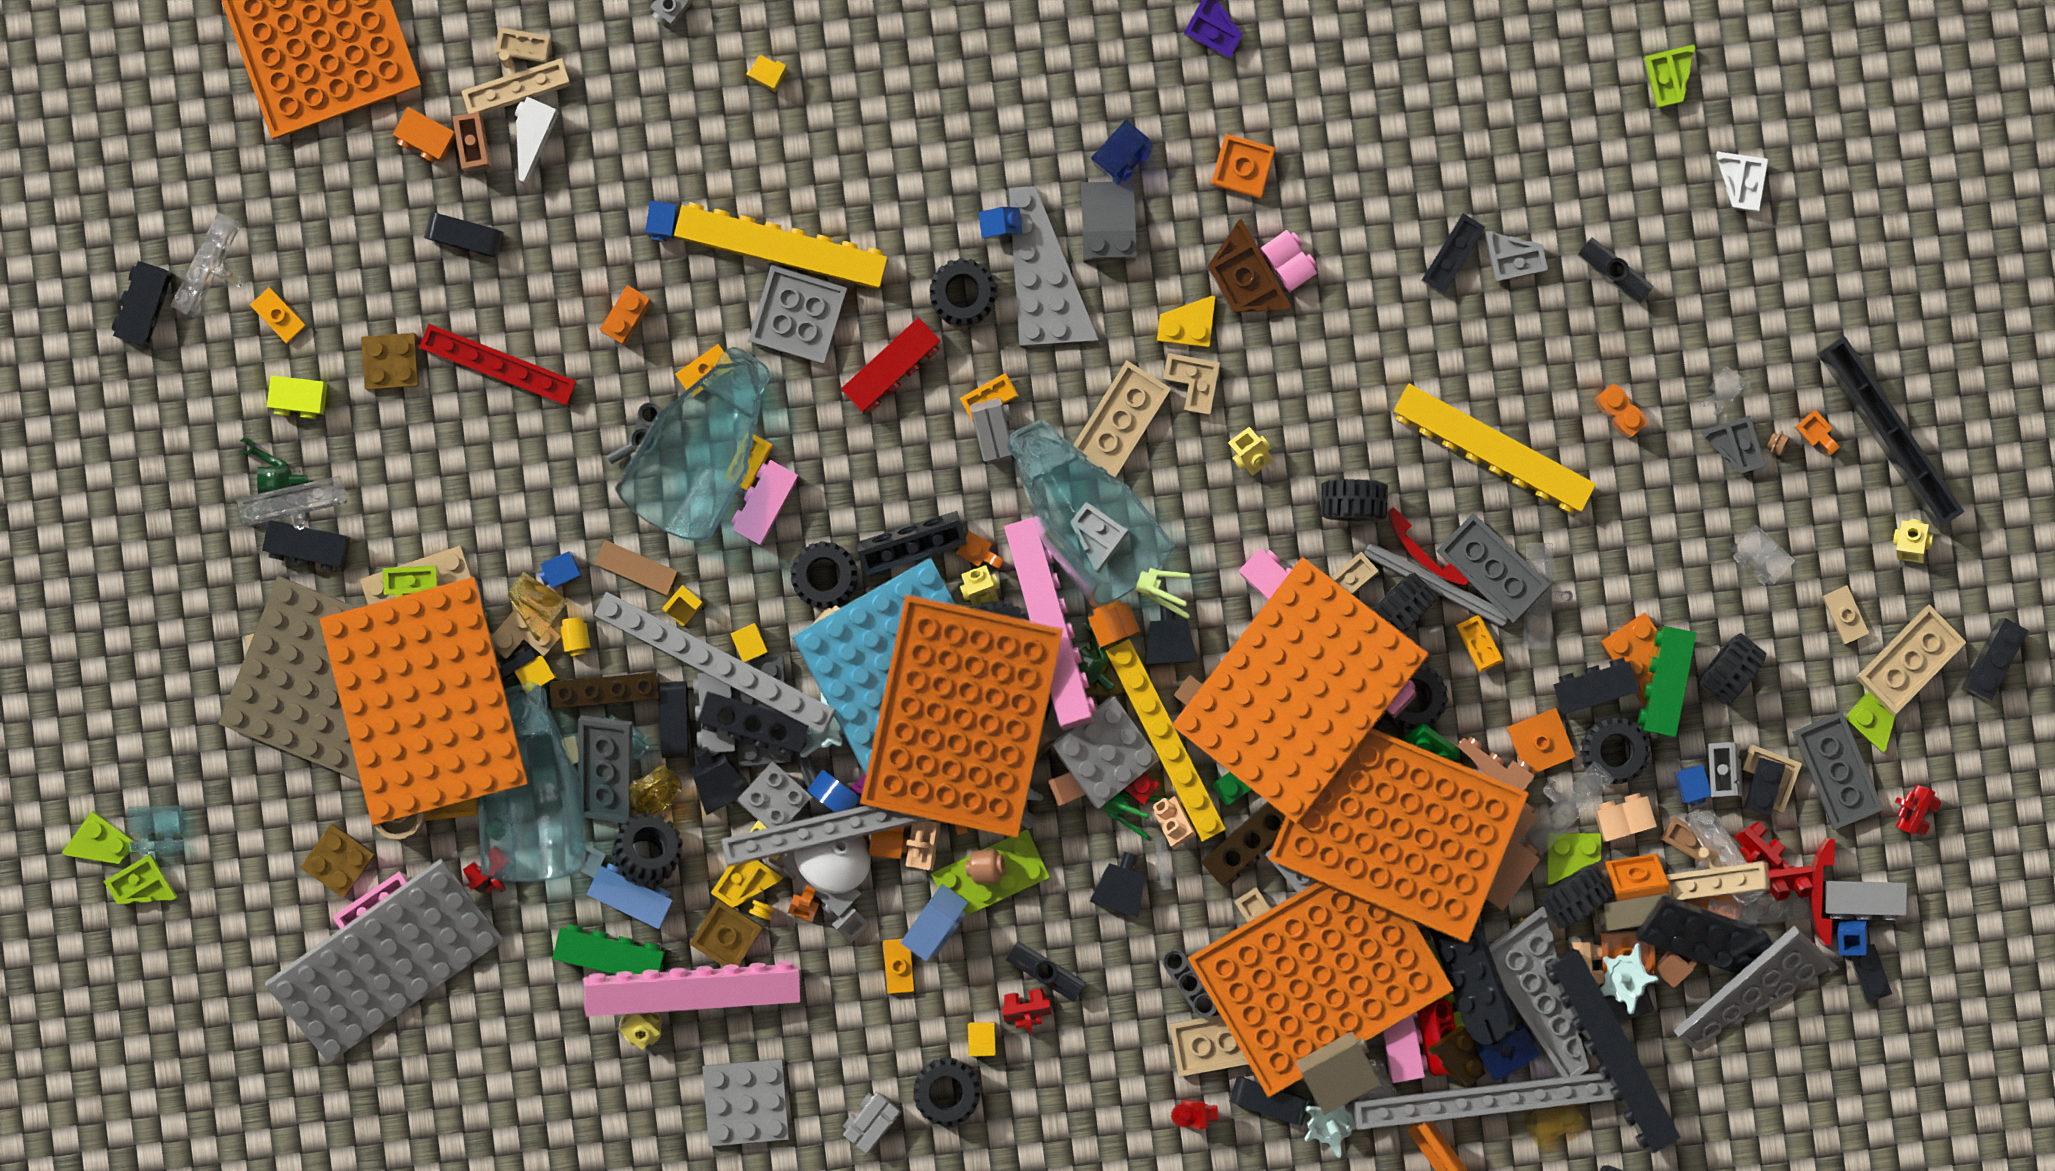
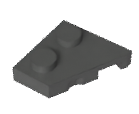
(1737, 444)

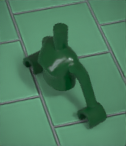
(276, 476)
(1094, 665)

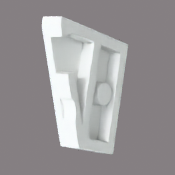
(1743, 179)

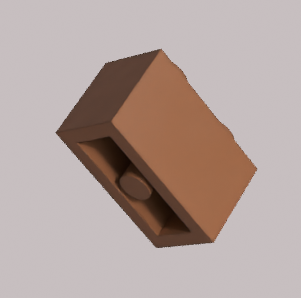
(472, 142)

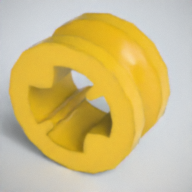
(762, 910)

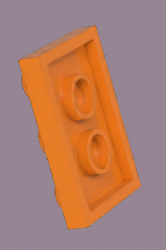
(1634, 643)

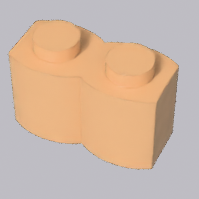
(1624, 818)

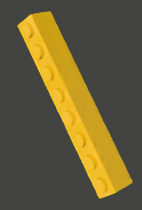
(780, 246)
(1493, 448)
(1165, 740)

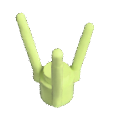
(1149, 585)

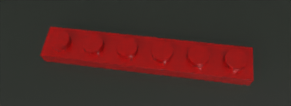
(497, 364)

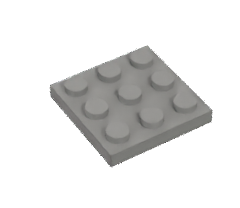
(797, 314)
(1105, 752)
(745, 1102)

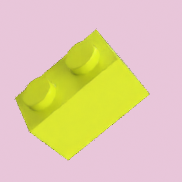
(297, 396)

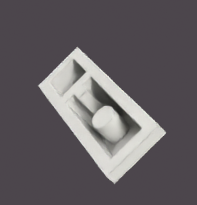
(533, 128)

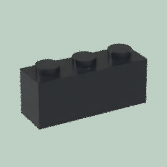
(142, 304)
(306, 545)
(1994, 659)
(1596, 685)

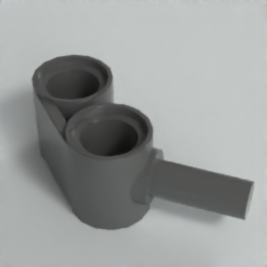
(640, 427)

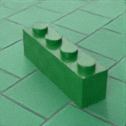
(1667, 681)
(605, 953)

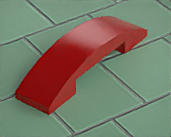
(1400, 526)
(1821, 926)

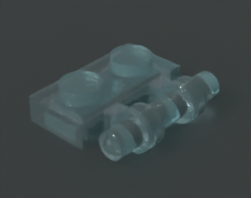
(155, 820)

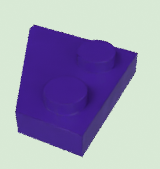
(1213, 28)

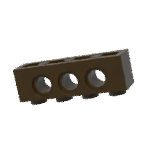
(605, 690)
(1215, 860)

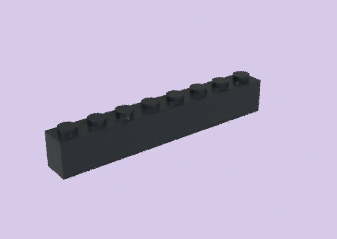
(1890, 432)
(1612, 1050)

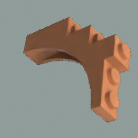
(1517, 859)

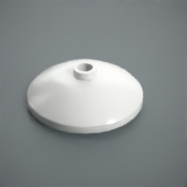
(835, 869)

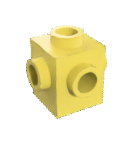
(1254, 455)
(1912, 540)
(979, 586)
(641, 1028)

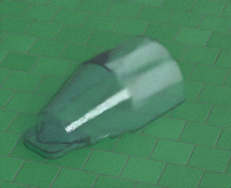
(697, 450)
(1057, 486)
(539, 826)

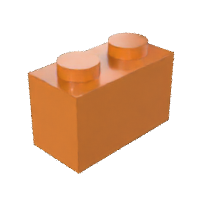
(424, 135)
(625, 315)

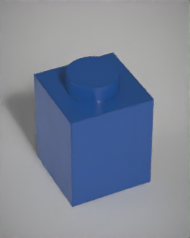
(661, 221)
(1000, 222)
(560, 570)
(1693, 785)
(1853, 937)

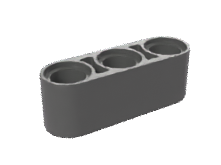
(1179, 974)

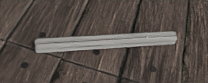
(1437, 584)

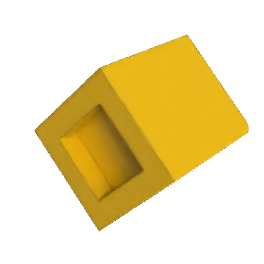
(767, 73)
(682, 605)
(749, 642)
(536, 671)
(981, 1038)

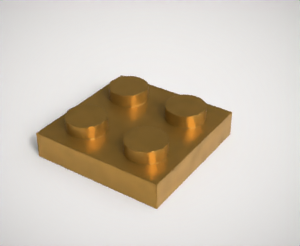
(390, 361)
(337, 860)
(726, 935)

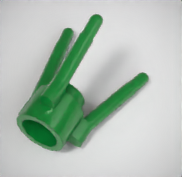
(1120, 805)

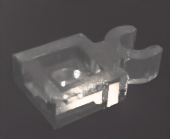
(1726, 387)

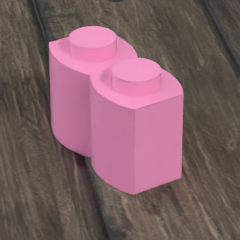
(1288, 260)

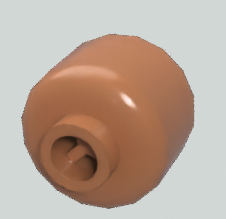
(986, 866)

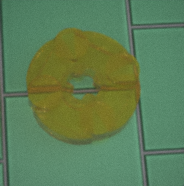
(655, 790)

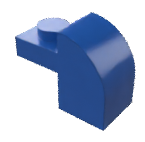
(834, 793)

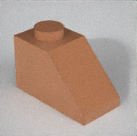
(1065, 788)
(1674, 967)

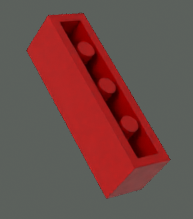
(891, 365)

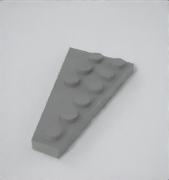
(1045, 290)
(1522, 967)
(1761, 984)

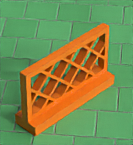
(1435, 1147)

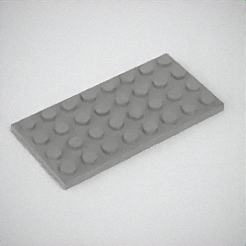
(384, 961)

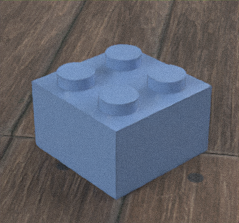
(935, 923)

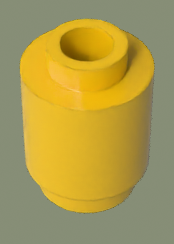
(575, 636)

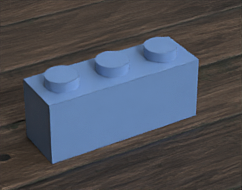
(637, 901)

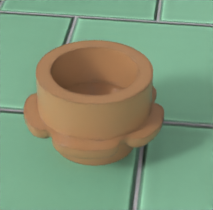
(1778, 443)

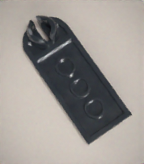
(1703, 935)
(1476, 985)

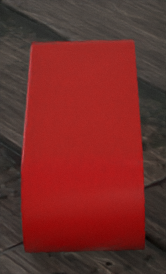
(1435, 1022)

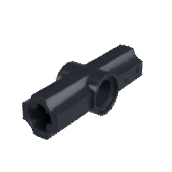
(1600, 260)
(1060, 981)

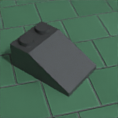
(1108, 221)

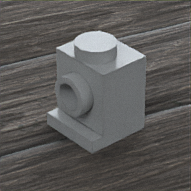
(669, 15)

